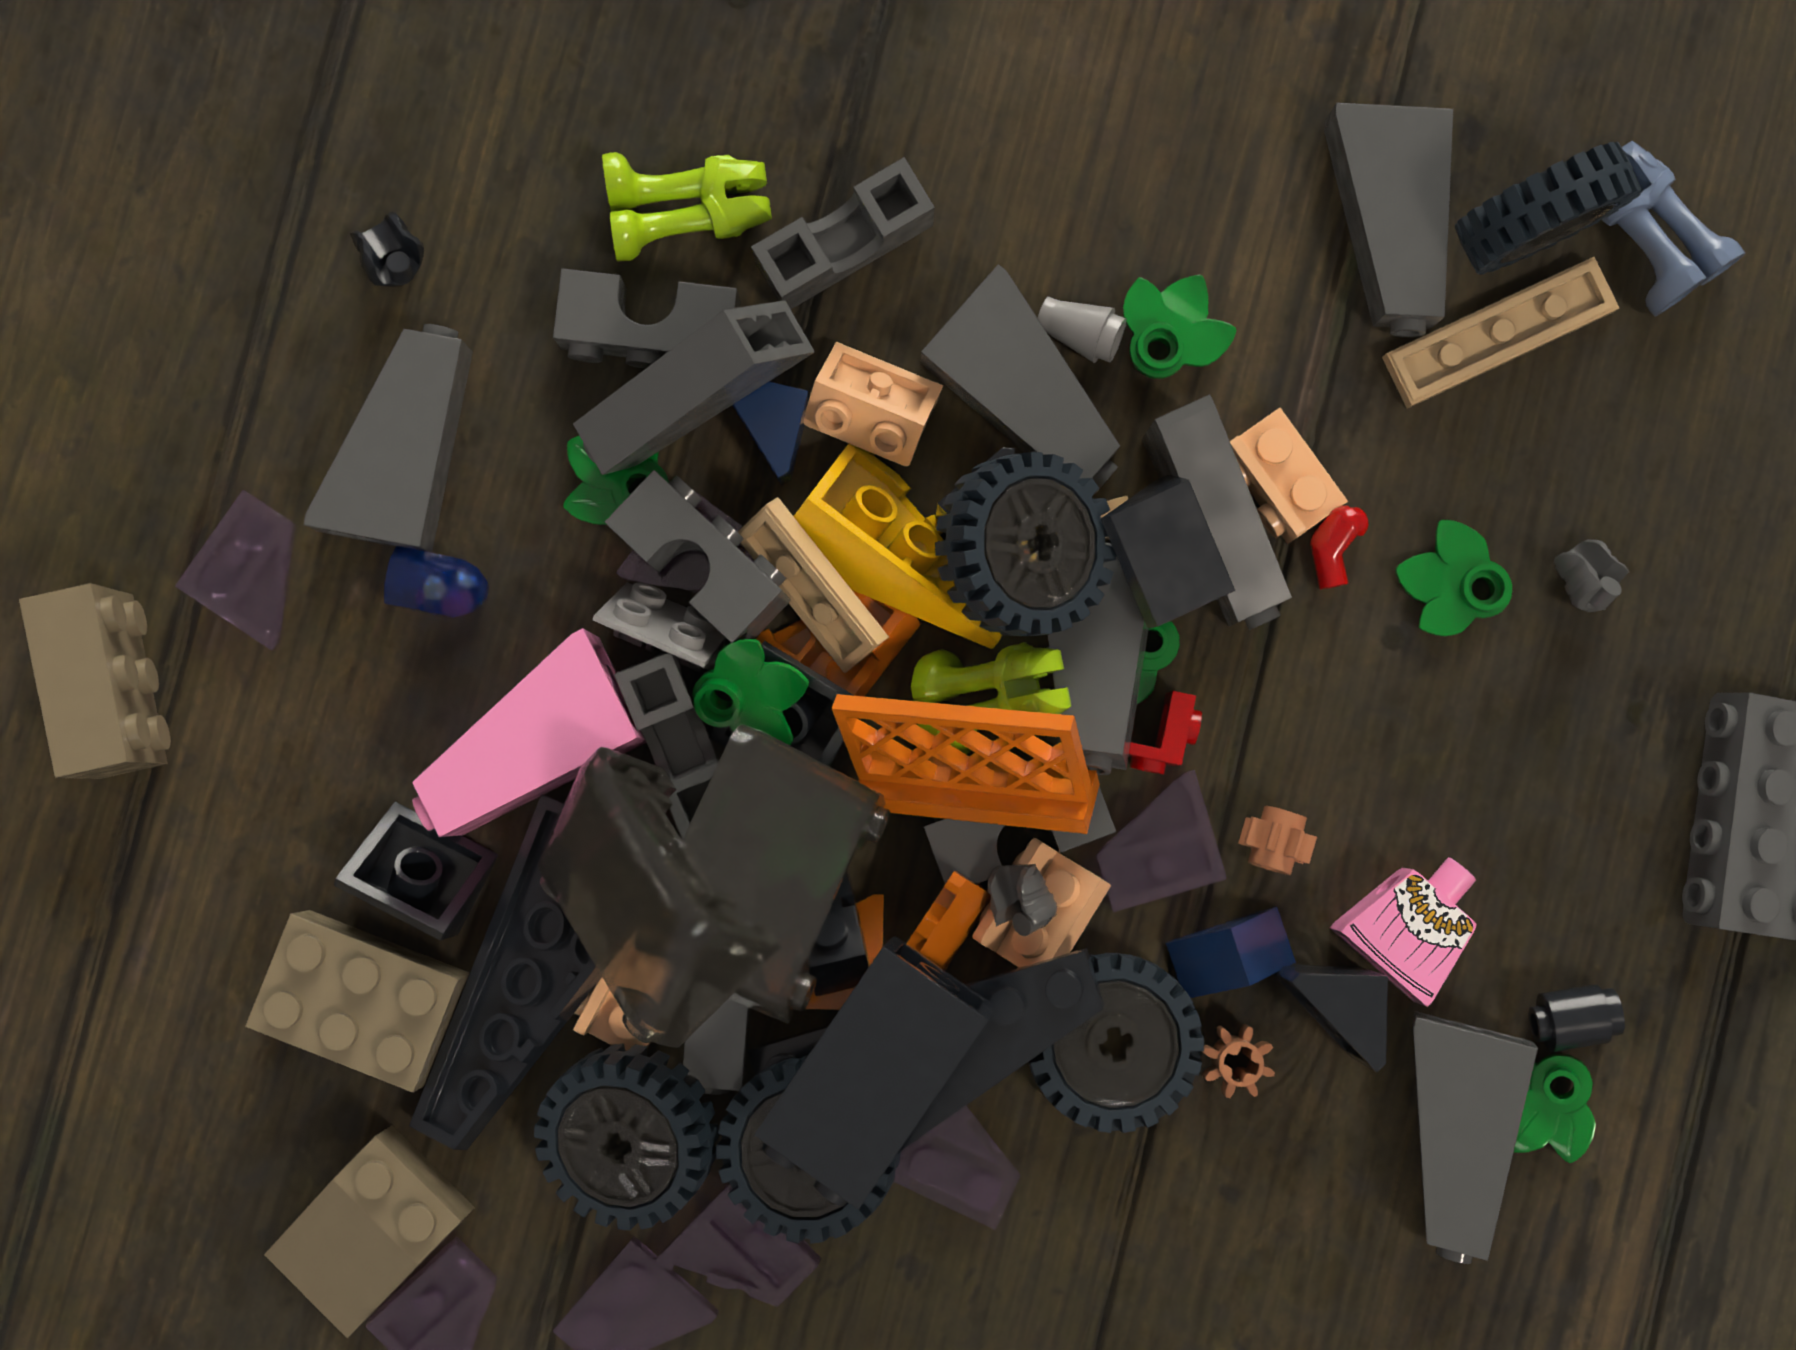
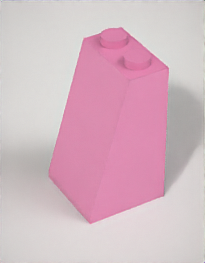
(529, 740)

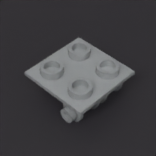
(645, 615)

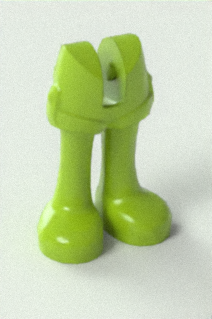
(709, 183)
(1013, 673)

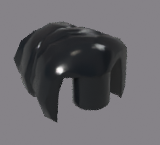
(389, 252)

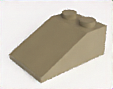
(368, 1230)

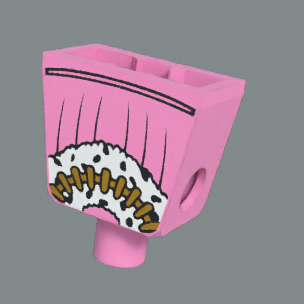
(1412, 928)

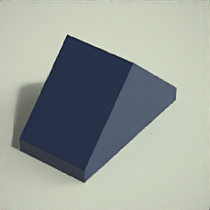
(776, 424)
(1231, 954)

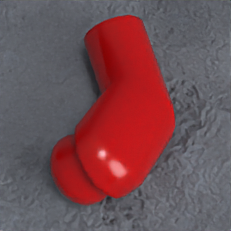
(1331, 541)

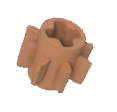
(1277, 840)
(1242, 1076)

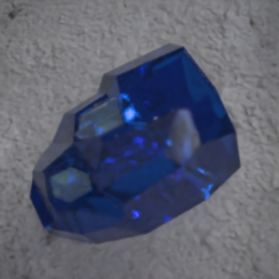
(433, 583)

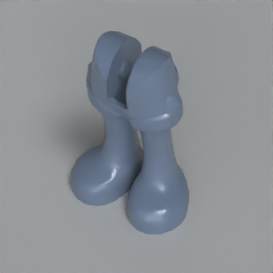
(1673, 270)

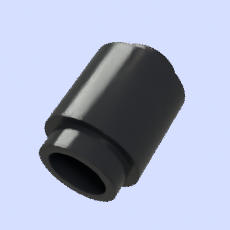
(1576, 1017)

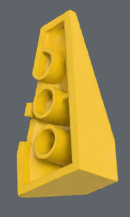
(883, 542)

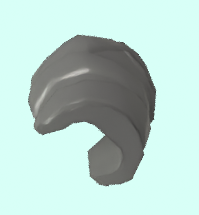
(1591, 575)
(1021, 896)

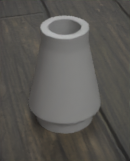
(1083, 327)

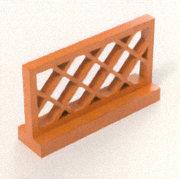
(988, 786)

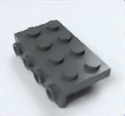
(1745, 819)

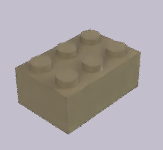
(94, 682)
(357, 999)

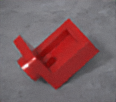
(1177, 727)

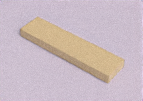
(1500, 332)

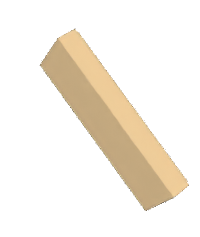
(813, 586)

